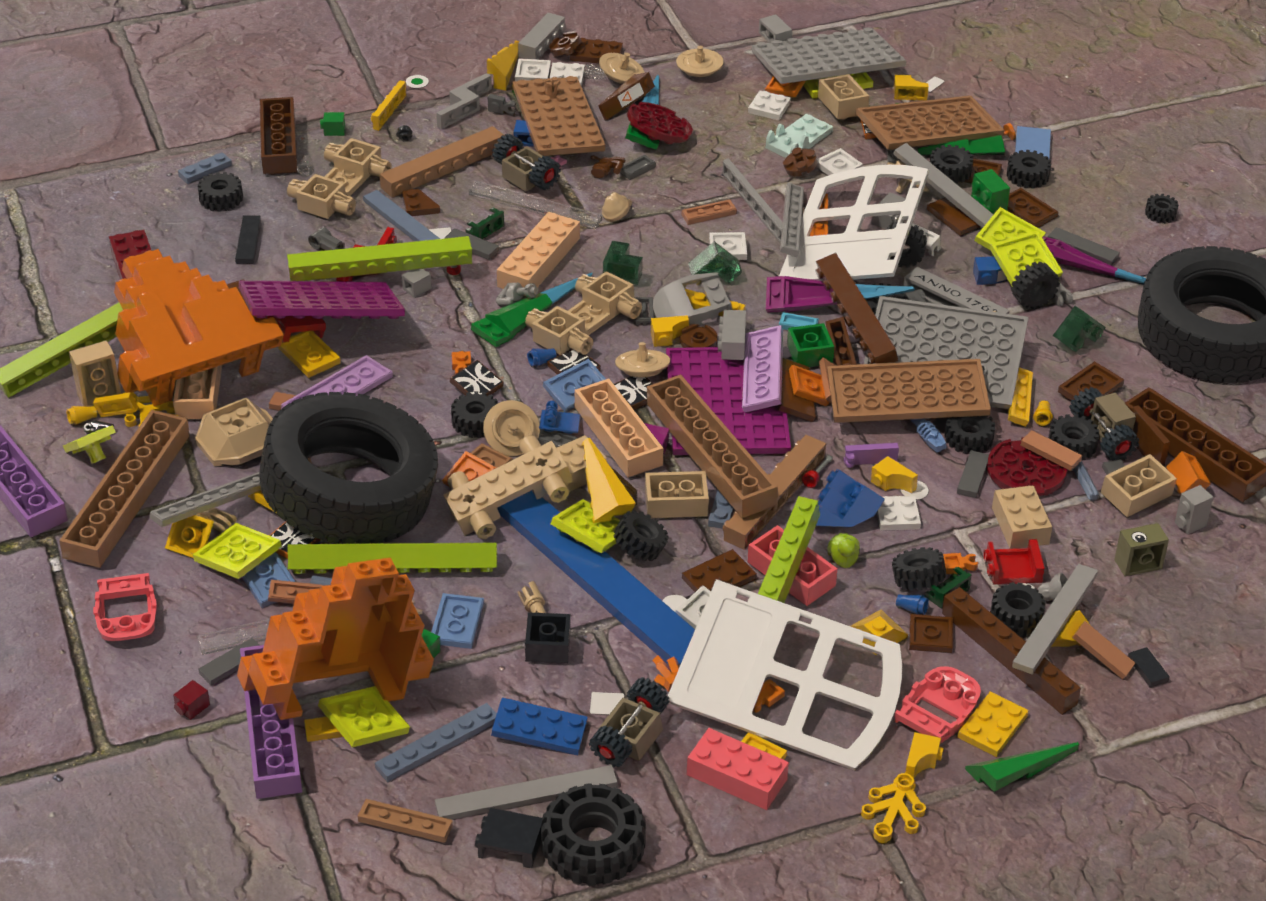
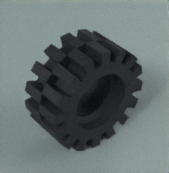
(1161, 208)

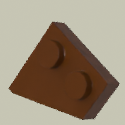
(418, 203)

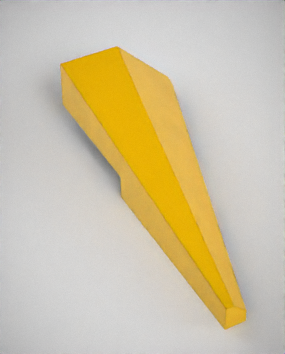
(502, 65)
(606, 490)

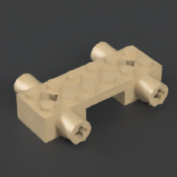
(332, 193)
(570, 329)
(476, 501)

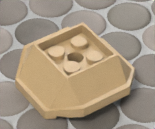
(233, 433)

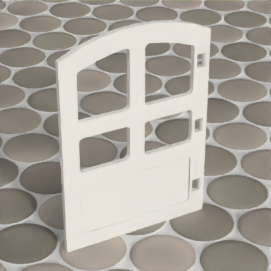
(866, 252)
(736, 652)

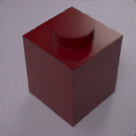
(191, 700)

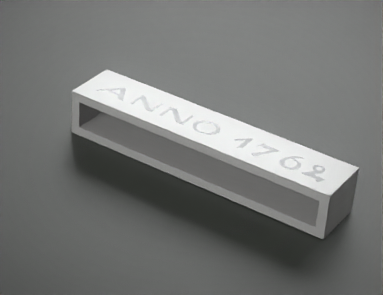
(946, 293)

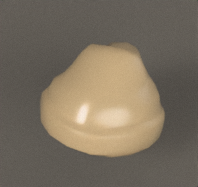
(615, 207)

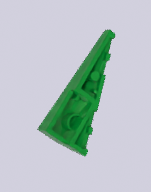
(984, 146)
(1005, 770)

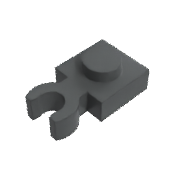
(498, 105)

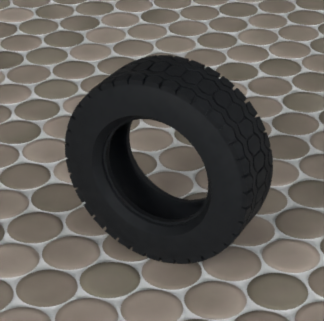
(1197, 343)
(338, 506)

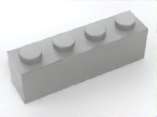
(541, 36)
(732, 334)

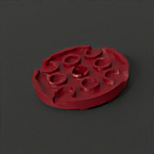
(659, 123)
(1007, 469)

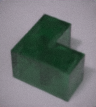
(714, 260)
(622, 264)
(1077, 328)

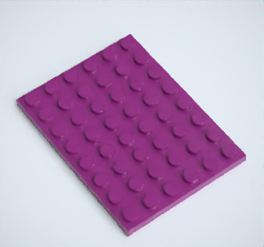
(320, 299)
(721, 388)

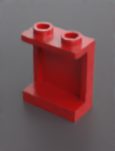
(290, 324)
(1014, 565)

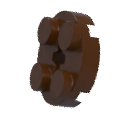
(566, 44)
(800, 161)
(705, 336)

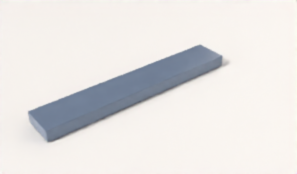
(398, 217)

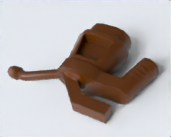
(605, 164)

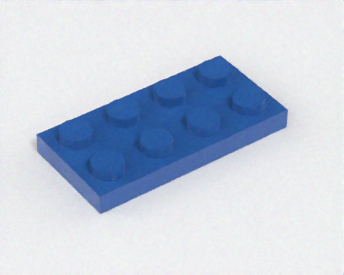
(539, 726)

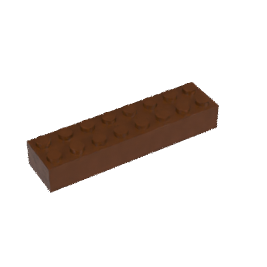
(1219, 457)

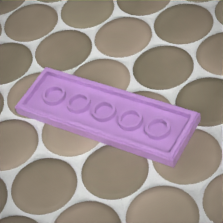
(762, 369)
(354, 378)

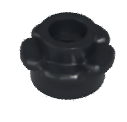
(404, 132)

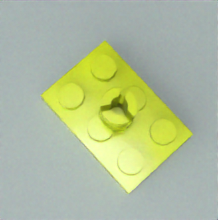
(91, 444)

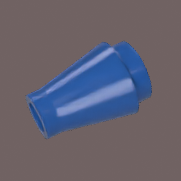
(540, 356)
(913, 603)

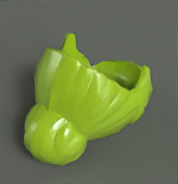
(844, 549)

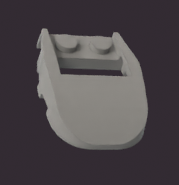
(673, 300)

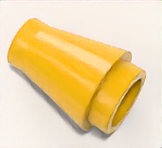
(1043, 413)
(79, 414)

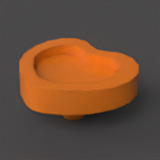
(1009, 130)

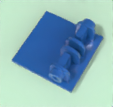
(558, 421)

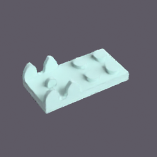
(802, 134)

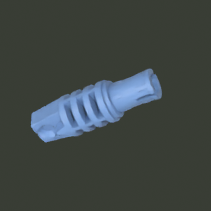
(930, 434)

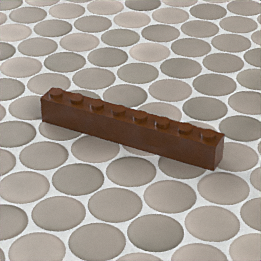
(856, 310)
(1005, 645)

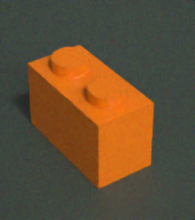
(1188, 472)

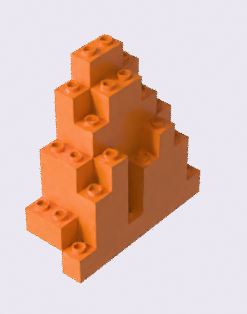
(182, 326)
(340, 630)

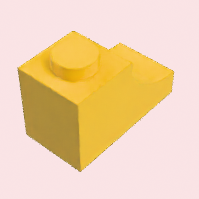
(909, 89)
(667, 329)
(892, 475)
(923, 753)

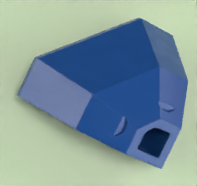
(846, 501)

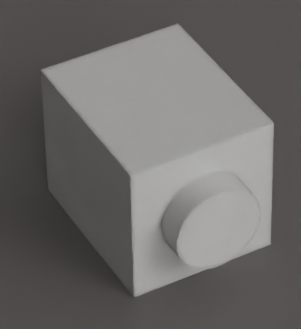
(416, 282)

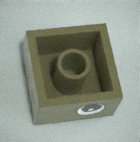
(1141, 549)

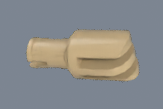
(221, 519)
(532, 598)

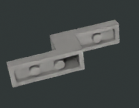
(464, 101)

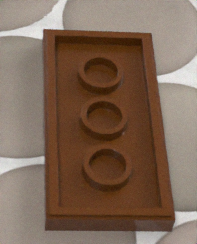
(791, 403)

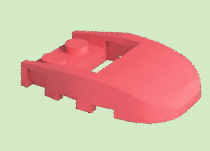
(127, 626)
(948, 691)

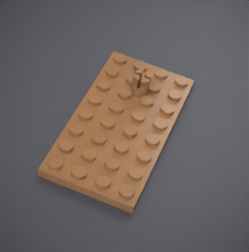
(558, 116)
(929, 122)
(908, 390)

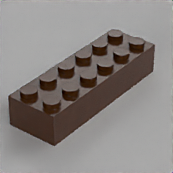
(278, 135)

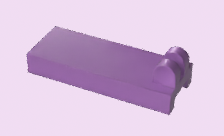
(869, 453)

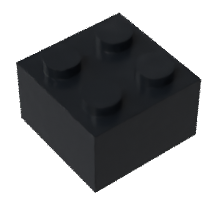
(548, 637)

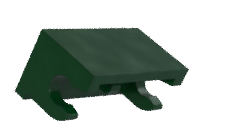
(488, 225)
(938, 592)

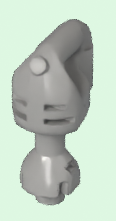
(514, 292)

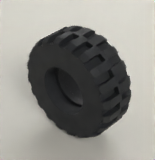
(593, 860)

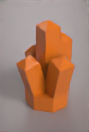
(668, 671)

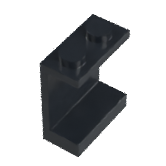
(510, 833)

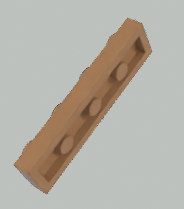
(405, 820)

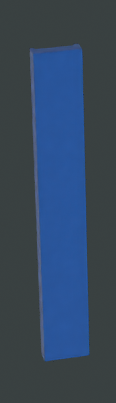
(601, 578)

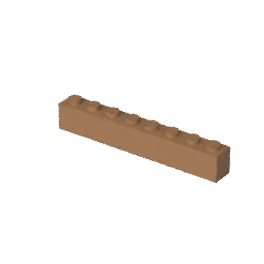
(439, 162)
(788, 477)

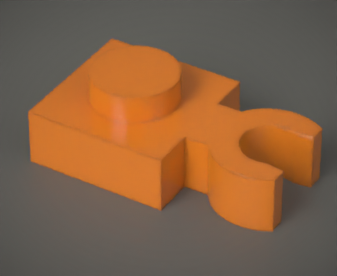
(460, 360)
(956, 560)
(768, 695)

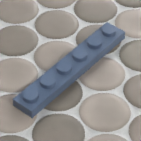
(436, 742)

